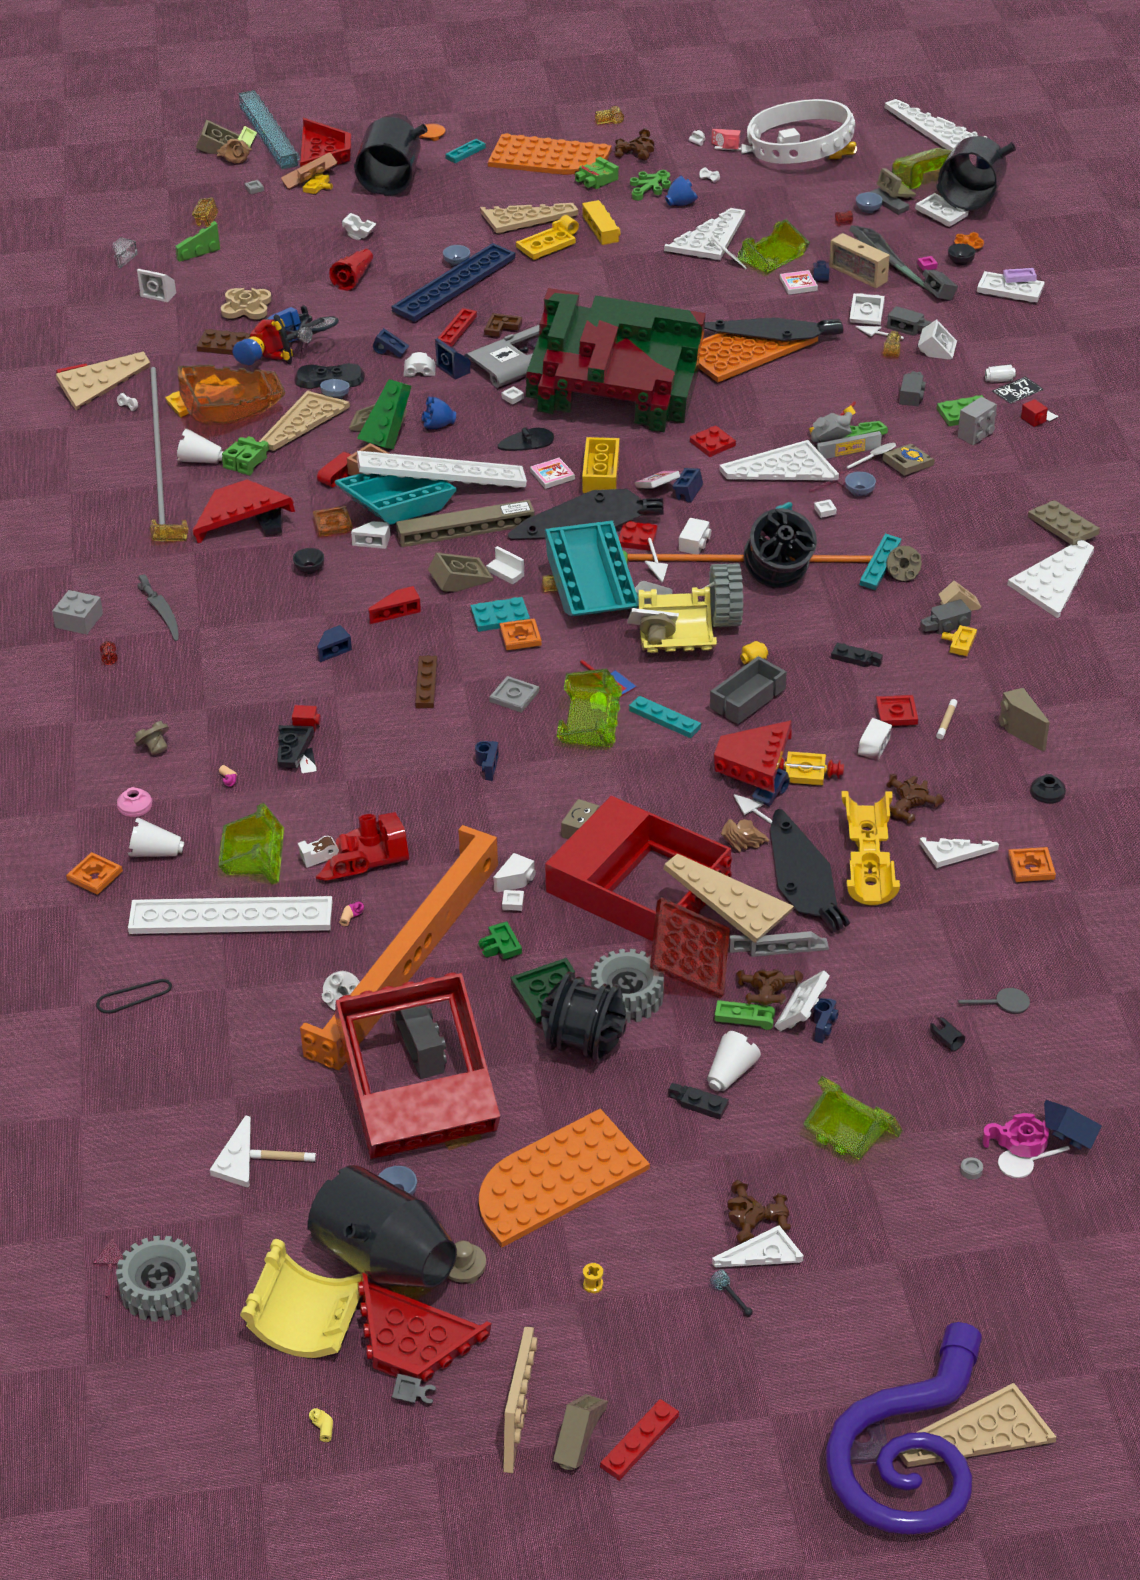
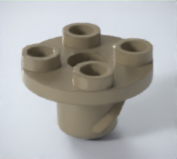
(903, 563)
(657, 628)
(153, 738)
(469, 1263)

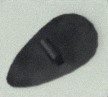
(527, 440)

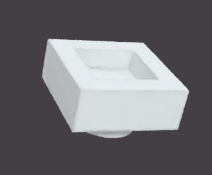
(512, 395)
(825, 508)
(513, 900)

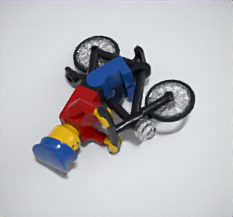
(277, 332)

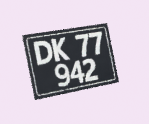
(1017, 390)

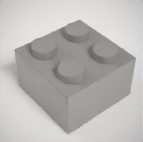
(977, 420)
(77, 612)

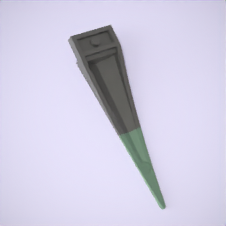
(875, 240)

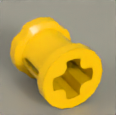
(596, 1274)

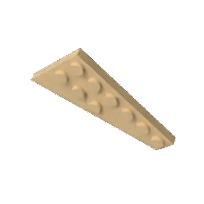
(525, 215)
(99, 378)
(303, 416)
(741, 905)
(517, 1404)
(987, 1426)

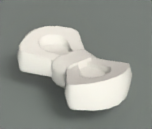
(705, 173)
(123, 400)

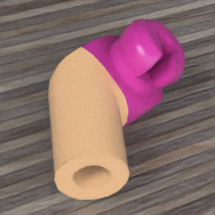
(230, 775)
(350, 912)

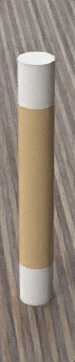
(946, 720)
(283, 1155)

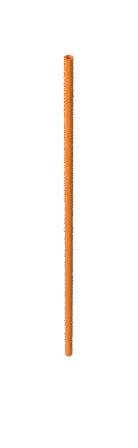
(739, 558)

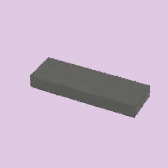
(894, 204)

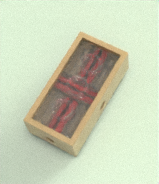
(859, 260)

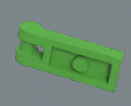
(745, 1014)

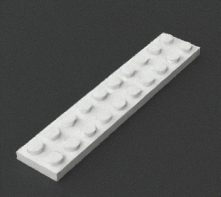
(441, 469)
(230, 915)

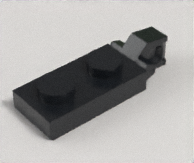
(856, 655)
(698, 1100)

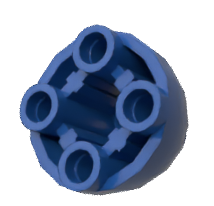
(680, 193)
(437, 414)

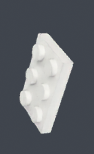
(940, 210)
(802, 1001)

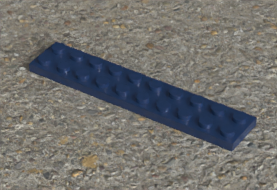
(453, 282)

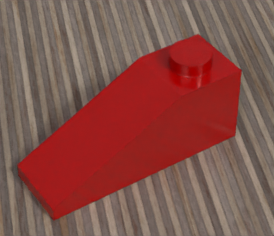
(396, 605)

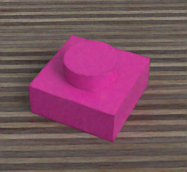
(927, 263)

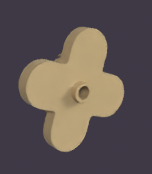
(246, 303)

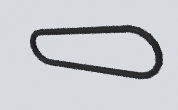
(131, 988)

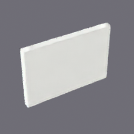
(636, 614)

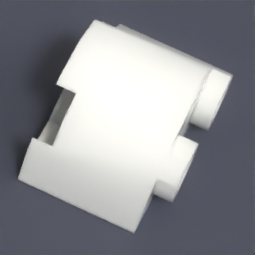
(356, 228)
(419, 363)

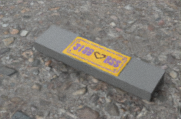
(850, 445)

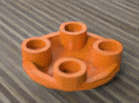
(434, 132)
(972, 239)

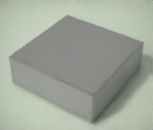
(254, 187)

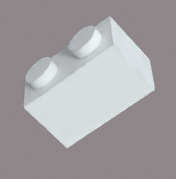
(694, 536)

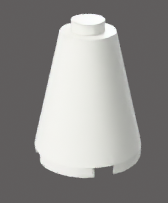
(198, 449)
(153, 841)
(731, 1060)

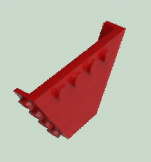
(323, 139)
(238, 503)
(753, 754)
(411, 1335)

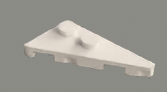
(955, 850)
(234, 1160)
(766, 1248)

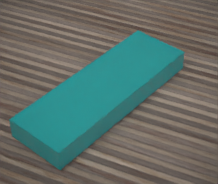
(465, 150)

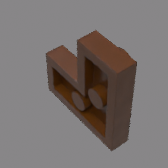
(499, 321)

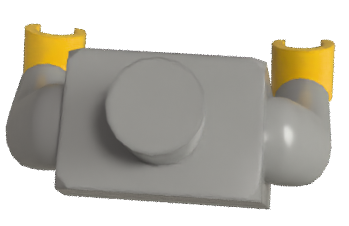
(832, 426)

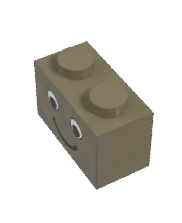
(577, 817)

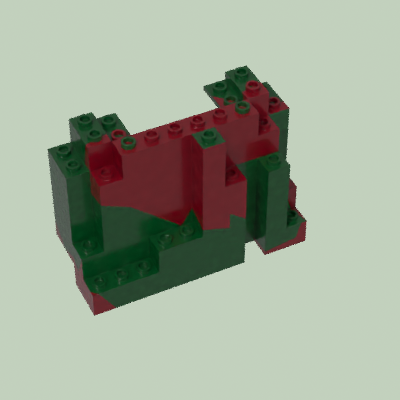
(617, 353)

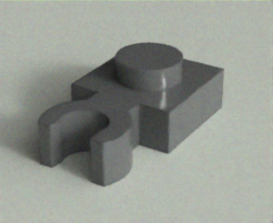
(409, 1388)

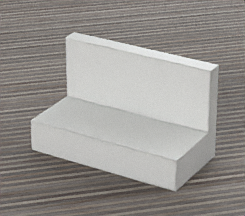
(506, 566)

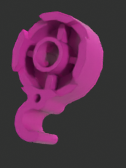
(1021, 1135)

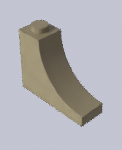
(577, 1429)

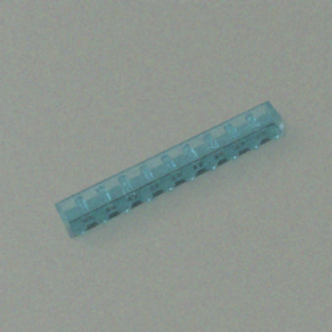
(268, 129)

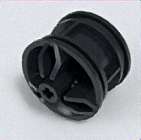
(789, 537)
(583, 1017)

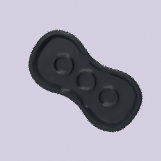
(313, 375)

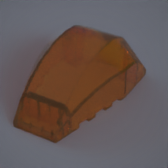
(227, 395)

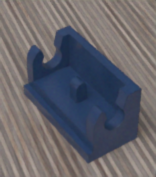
(688, 484)

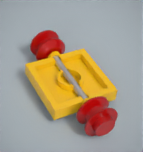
(809, 768)

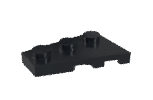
(271, 521)
(293, 744)

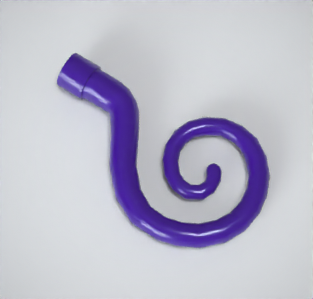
(958, 1356)

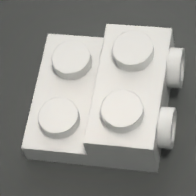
(867, 309)

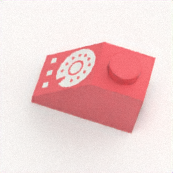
(726, 138)

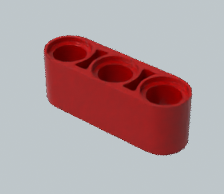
(334, 470)

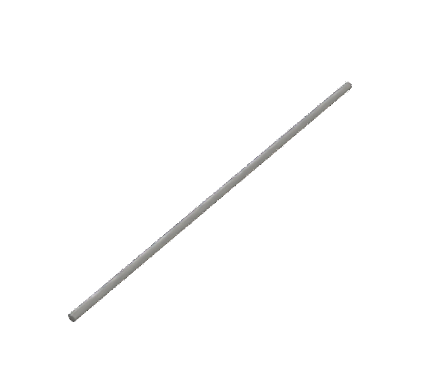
(157, 446)

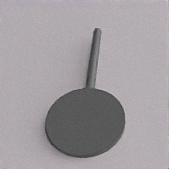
(1008, 999)

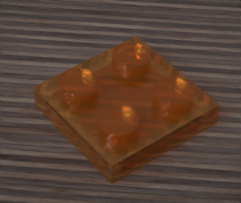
(332, 521)

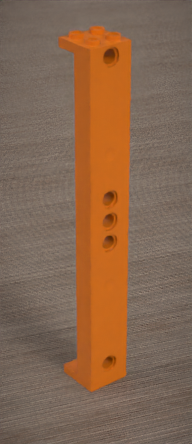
(414, 942)

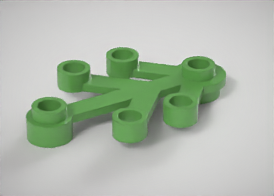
(653, 179)

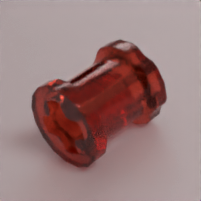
(844, 217)
(105, 652)

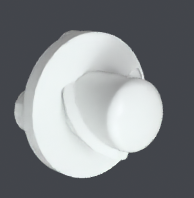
(338, 985)

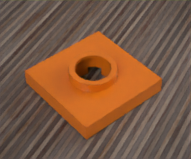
(527, 628)
(1031, 856)
(92, 865)

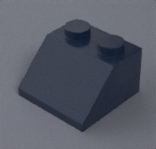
(451, 360)
(1070, 1125)

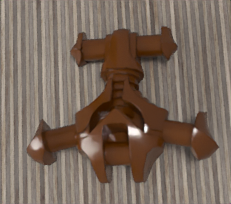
(641, 145)
(911, 795)
(767, 983)
(748, 1212)

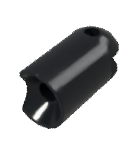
(949, 1035)

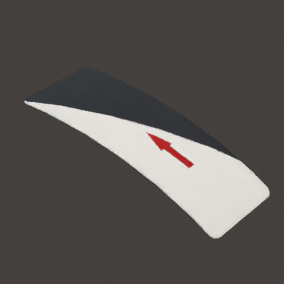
(307, 762)

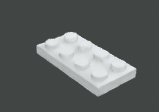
(995, 284)

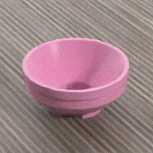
(134, 806)

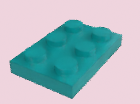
(491, 614)

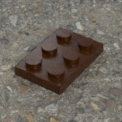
(220, 341)

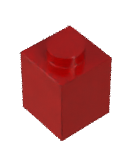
(1034, 413)
(306, 716)

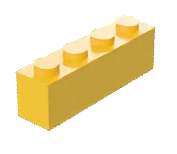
(600, 222)

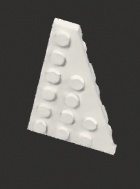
(699, 241)
(789, 462)
(1054, 578)

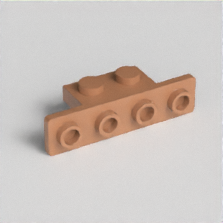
(309, 170)

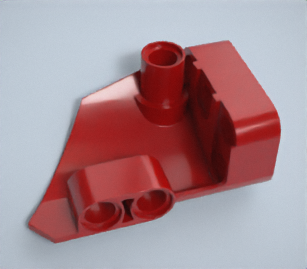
(379, 845)

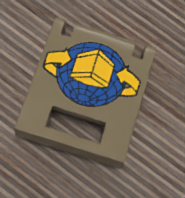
(913, 459)

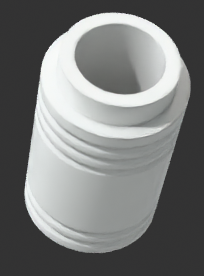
(999, 373)

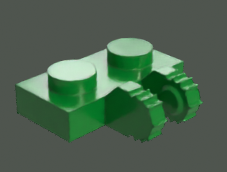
(500, 940)

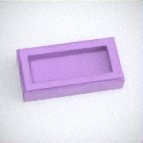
(1019, 275)

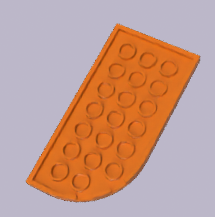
(545, 154)
(731, 354)
(556, 1176)

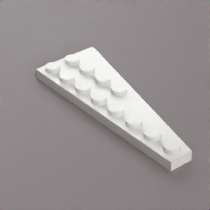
(937, 129)

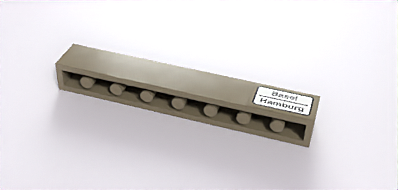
(463, 523)

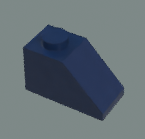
(333, 643)

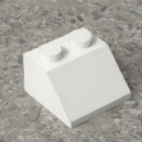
(156, 285)
(937, 341)

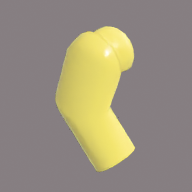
(322, 1421)

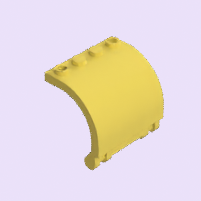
(693, 621)
(298, 1308)

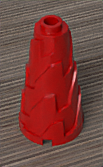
(350, 269)

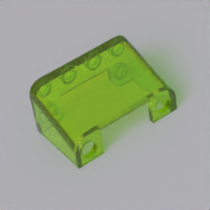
(913, 166)
(775, 250)
(592, 708)

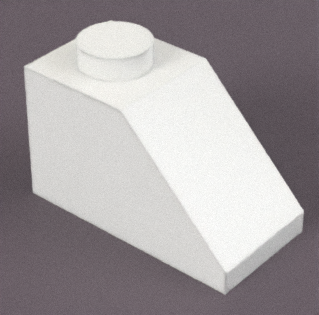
(371, 535)
(514, 873)

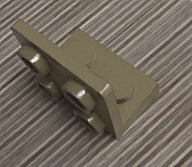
(892, 184)

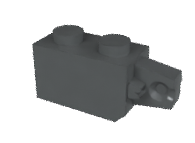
(939, 284)
(906, 321)
(912, 389)
(947, 617)

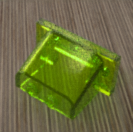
(253, 845)
(847, 1122)

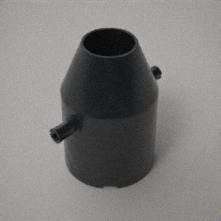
(388, 154)
(966, 185)
(380, 1230)

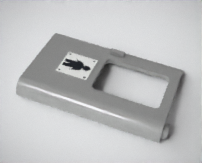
(503, 359)

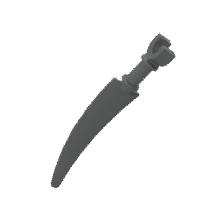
(160, 605)

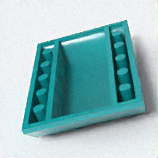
(396, 497)
(590, 569)

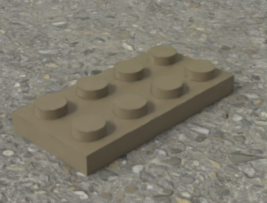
(1063, 522)

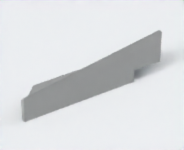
(778, 944)

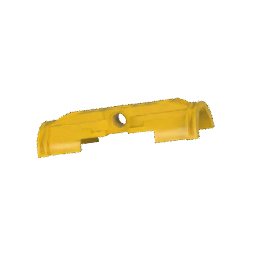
(869, 852)

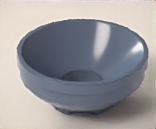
(868, 202)
(456, 254)
(335, 388)
(860, 483)
(400, 1177)

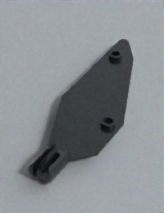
(777, 328)
(591, 507)
(804, 873)

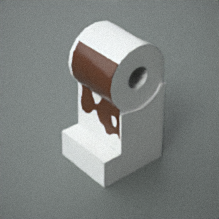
(318, 851)

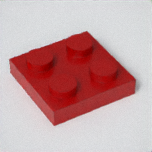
(712, 441)
(636, 535)
(897, 710)

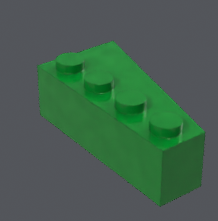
(386, 416)

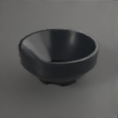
(961, 253)
(307, 557)
(1047, 792)

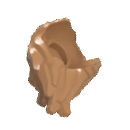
(234, 151)
(743, 834)

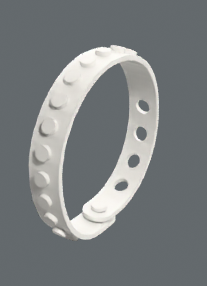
(799, 111)

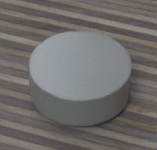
(971, 1168)

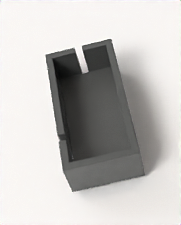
(748, 689)
(422, 1040)

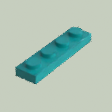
(877, 565)
(665, 717)

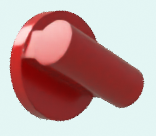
(348, 843)

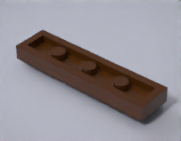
(426, 682)

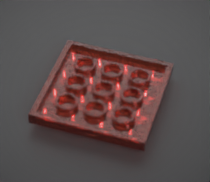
(690, 948)

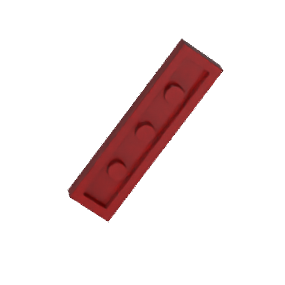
(458, 326)
(639, 1439)

